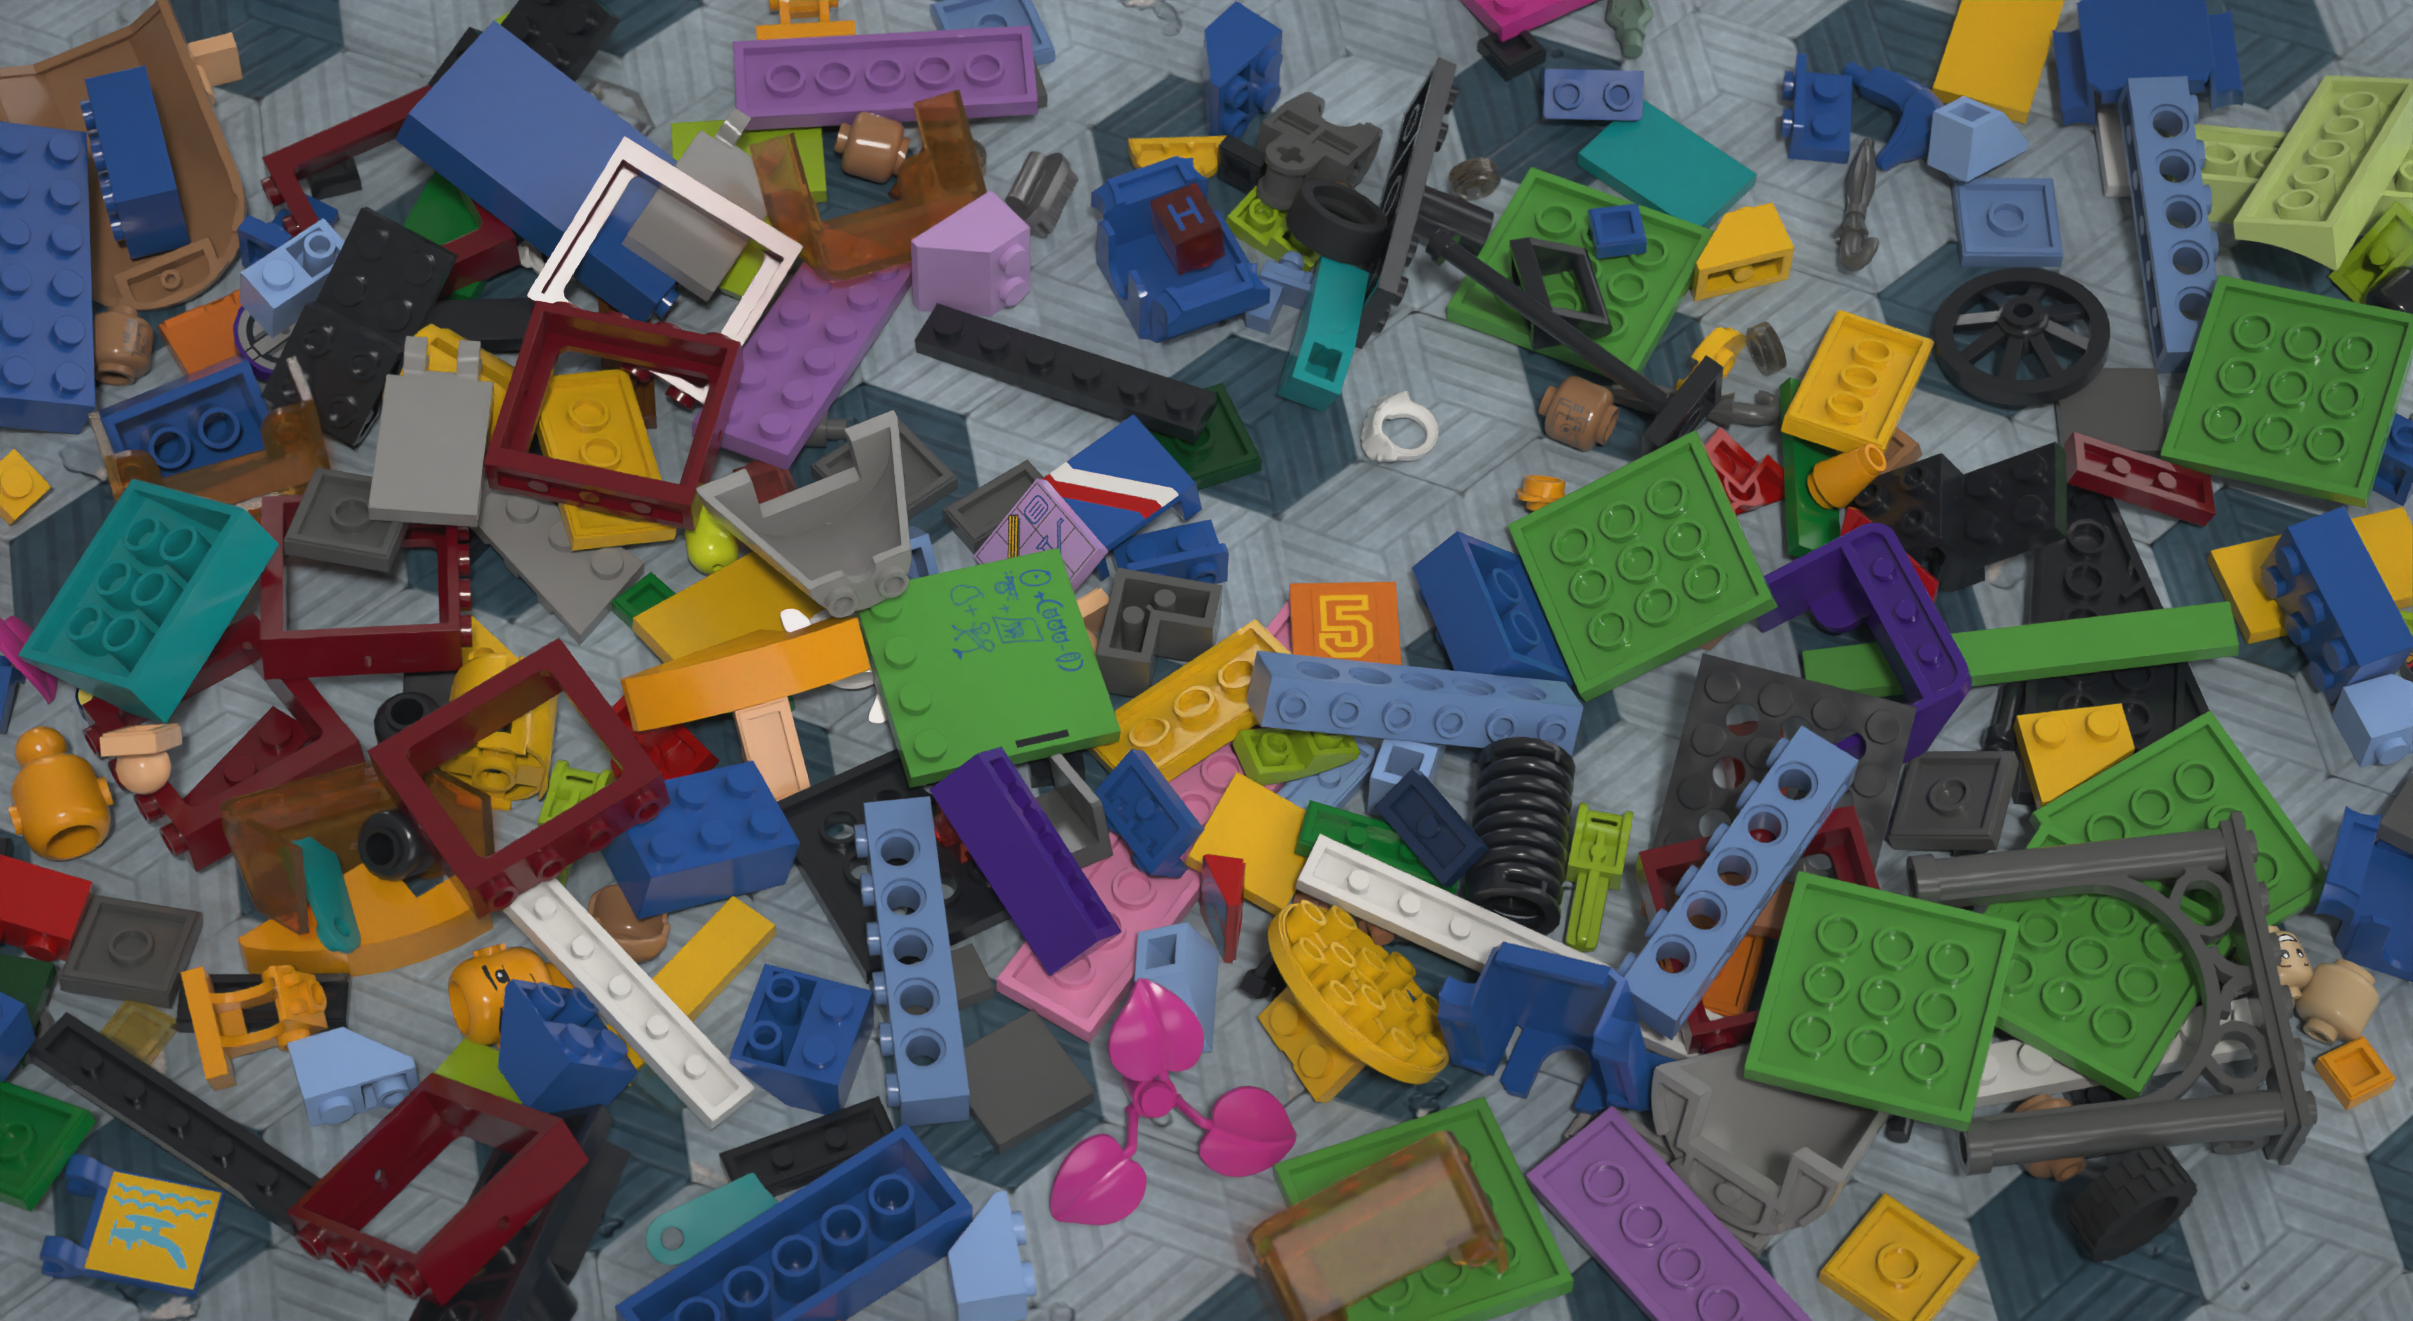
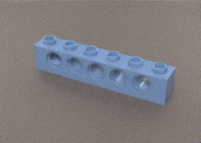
(2168, 106)
(1409, 702)
(1806, 763)
(941, 1089)

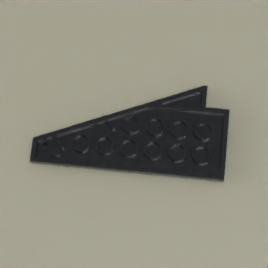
(2094, 576)

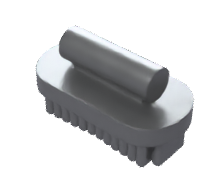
(1042, 191)

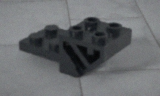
(558, 30)
(360, 323)
(1971, 515)

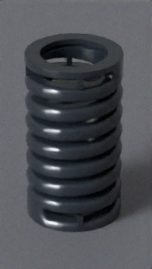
(1525, 829)

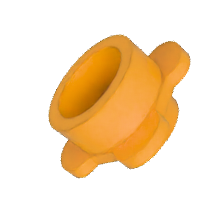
(1541, 491)

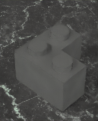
(1154, 618)

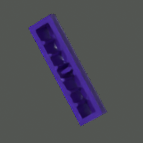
(1025, 860)

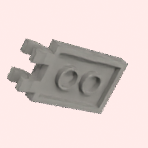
(683, 240)
(432, 440)

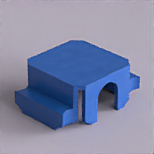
(2144, 41)
(1140, 271)
(2371, 895)
(1559, 1007)

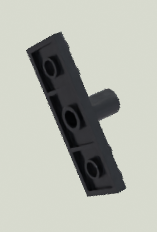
(1413, 205)
(520, 1277)

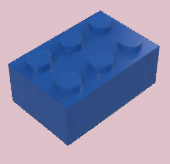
(133, 163)
(2335, 603)
(707, 845)

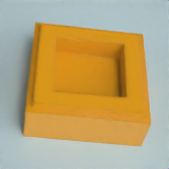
(2354, 1072)

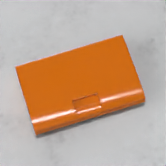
(202, 334)

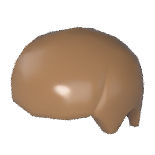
(639, 938)

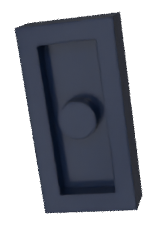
(1431, 827)

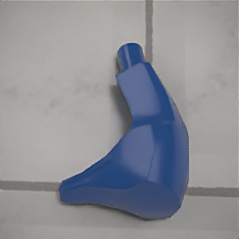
(1906, 98)

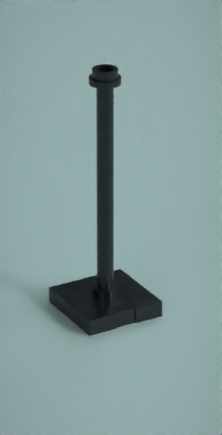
(1675, 412)

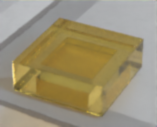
(140, 1030)

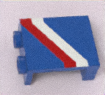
(1124, 485)

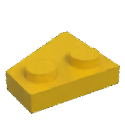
(2071, 747)

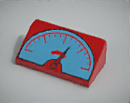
(1223, 901)

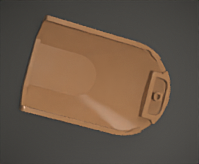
(197, 149)

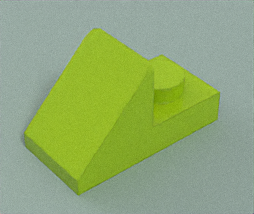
(2377, 253)

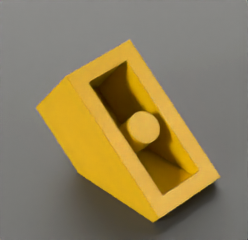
(1744, 253)

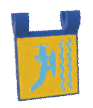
(138, 1230)

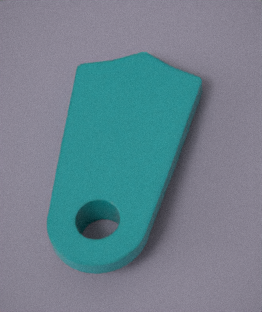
(329, 897)
(708, 1218)

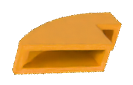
(745, 673)
(392, 928)

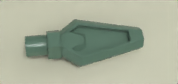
(1630, 21)

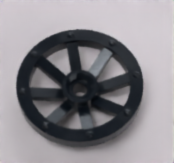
(2022, 328)

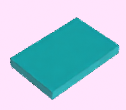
(1667, 168)

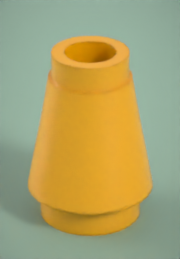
(1843, 477)

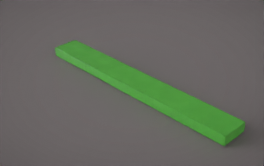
(2049, 648)

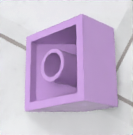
(973, 259)

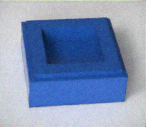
(1617, 231)

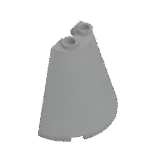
(835, 537)
(1755, 1148)

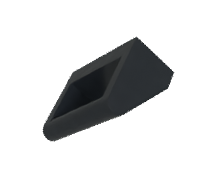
(1537, 257)

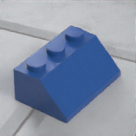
(192, 419)
(1488, 611)

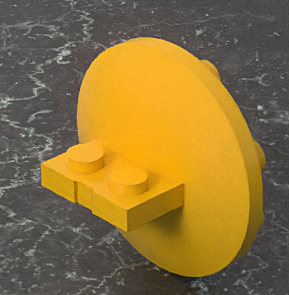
(1347, 1004)

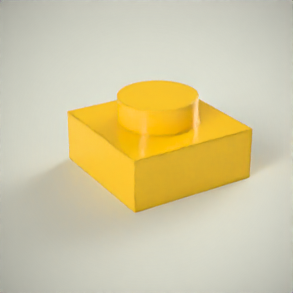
(18, 486)

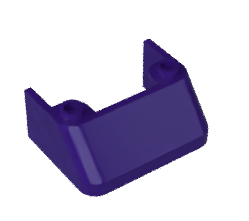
(1874, 582)

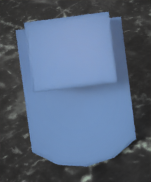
(1287, 286)

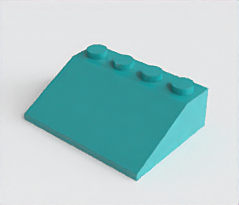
(150, 598)

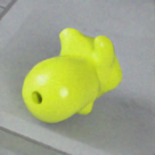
(710, 545)

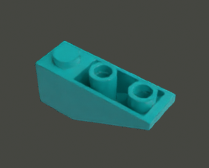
(1325, 335)

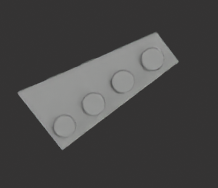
(537, 549)

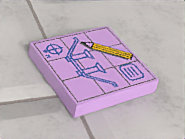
(1043, 523)

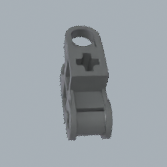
(1306, 147)

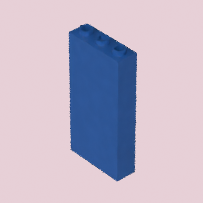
(530, 153)

